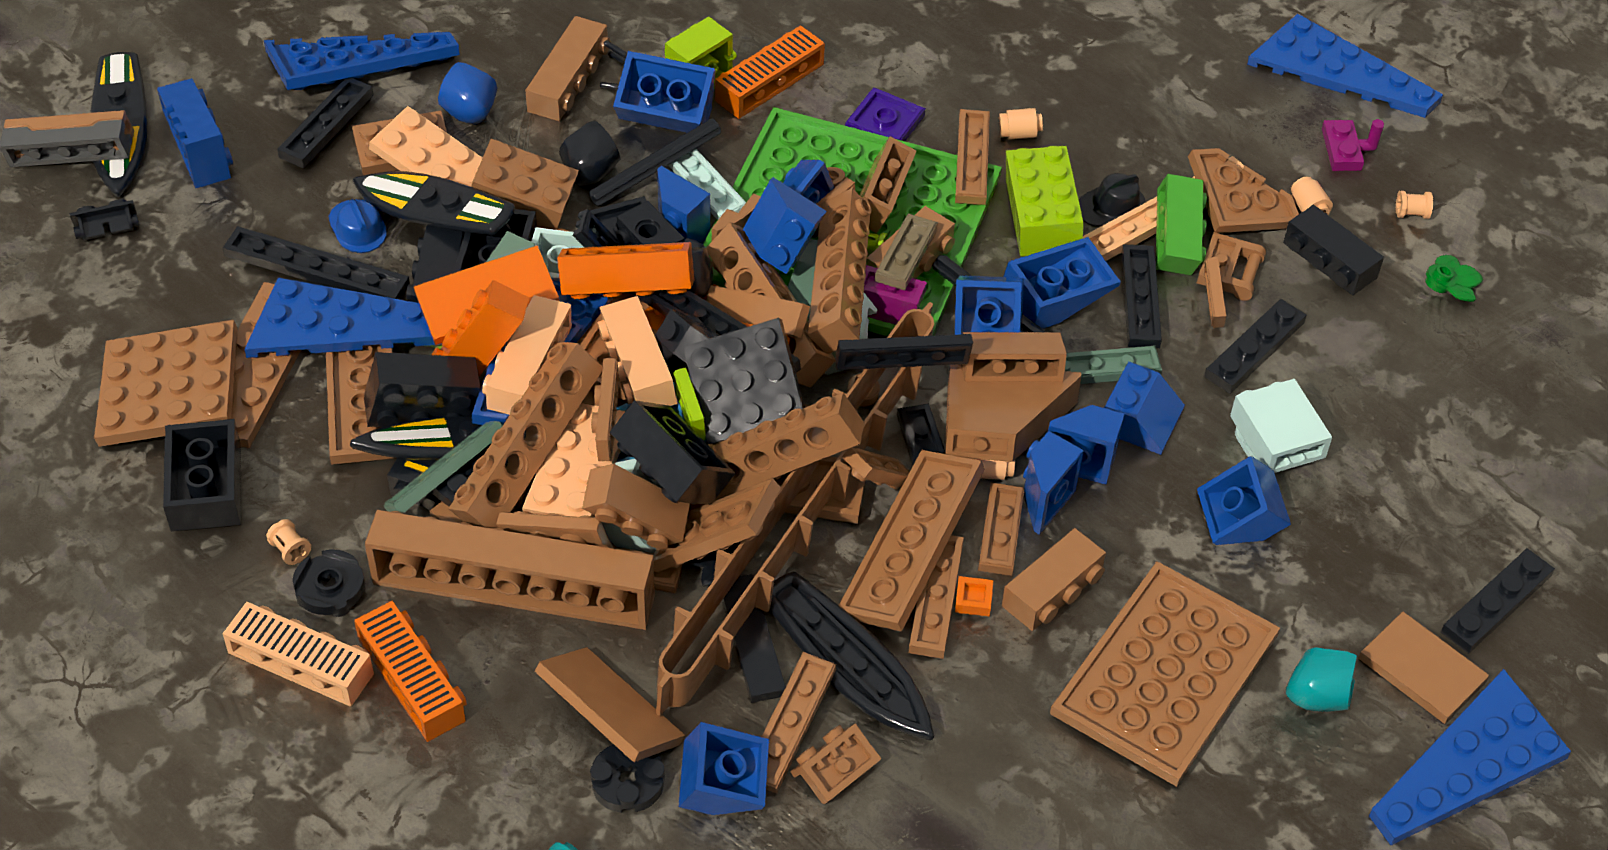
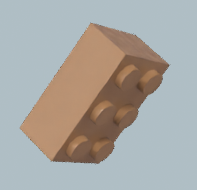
(526, 181)

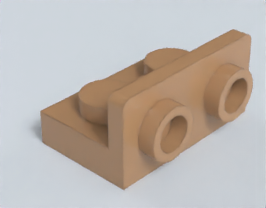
(837, 762)

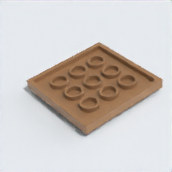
(165, 381)

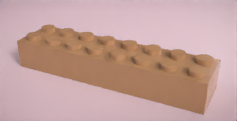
(511, 569)

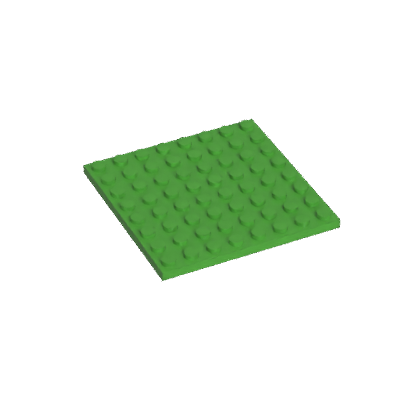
(929, 182)

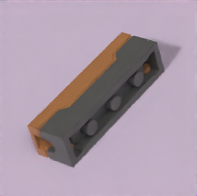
(66, 138)

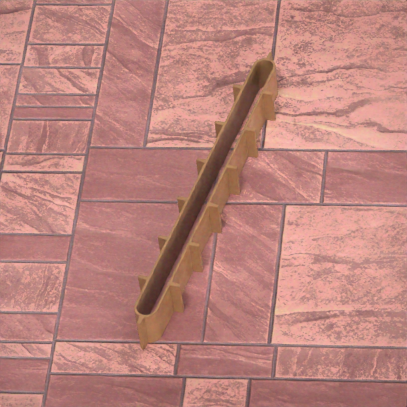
(678, 689)

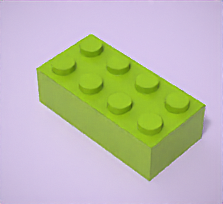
(1043, 198)

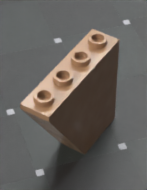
(1003, 417)

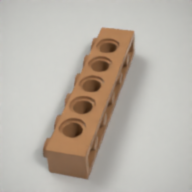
(840, 271)
(746, 272)
(542, 429)
(789, 442)

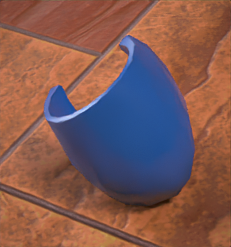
(467, 93)

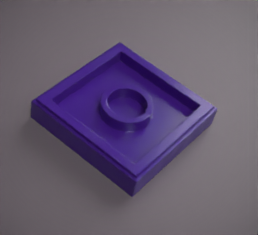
(886, 115)

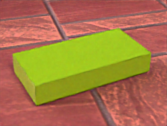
(689, 402)

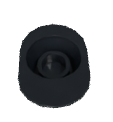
(1113, 198)

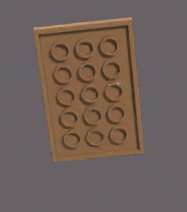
(1165, 673)

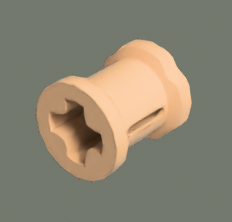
(1414, 204)
(288, 542)

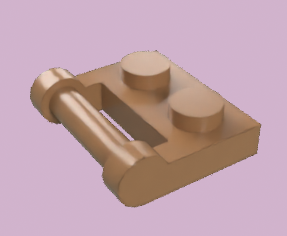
(1228, 252)

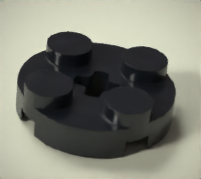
(334, 599)
(627, 795)

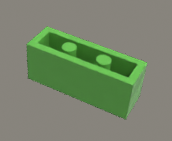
(1180, 224)

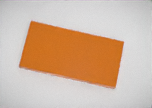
(450, 295)

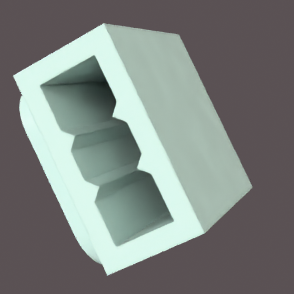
(1279, 426)

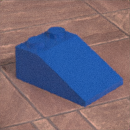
(1062, 281)
(988, 304)

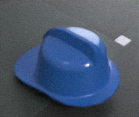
(358, 225)

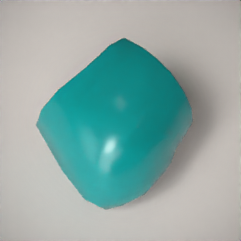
(1323, 680)

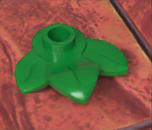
(1450, 276)

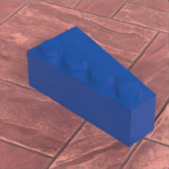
(195, 132)

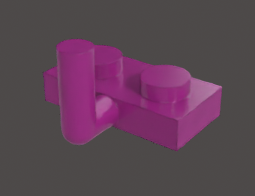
(1345, 147)

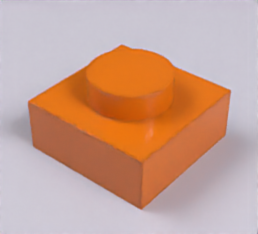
(974, 596)

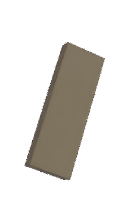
(906, 252)

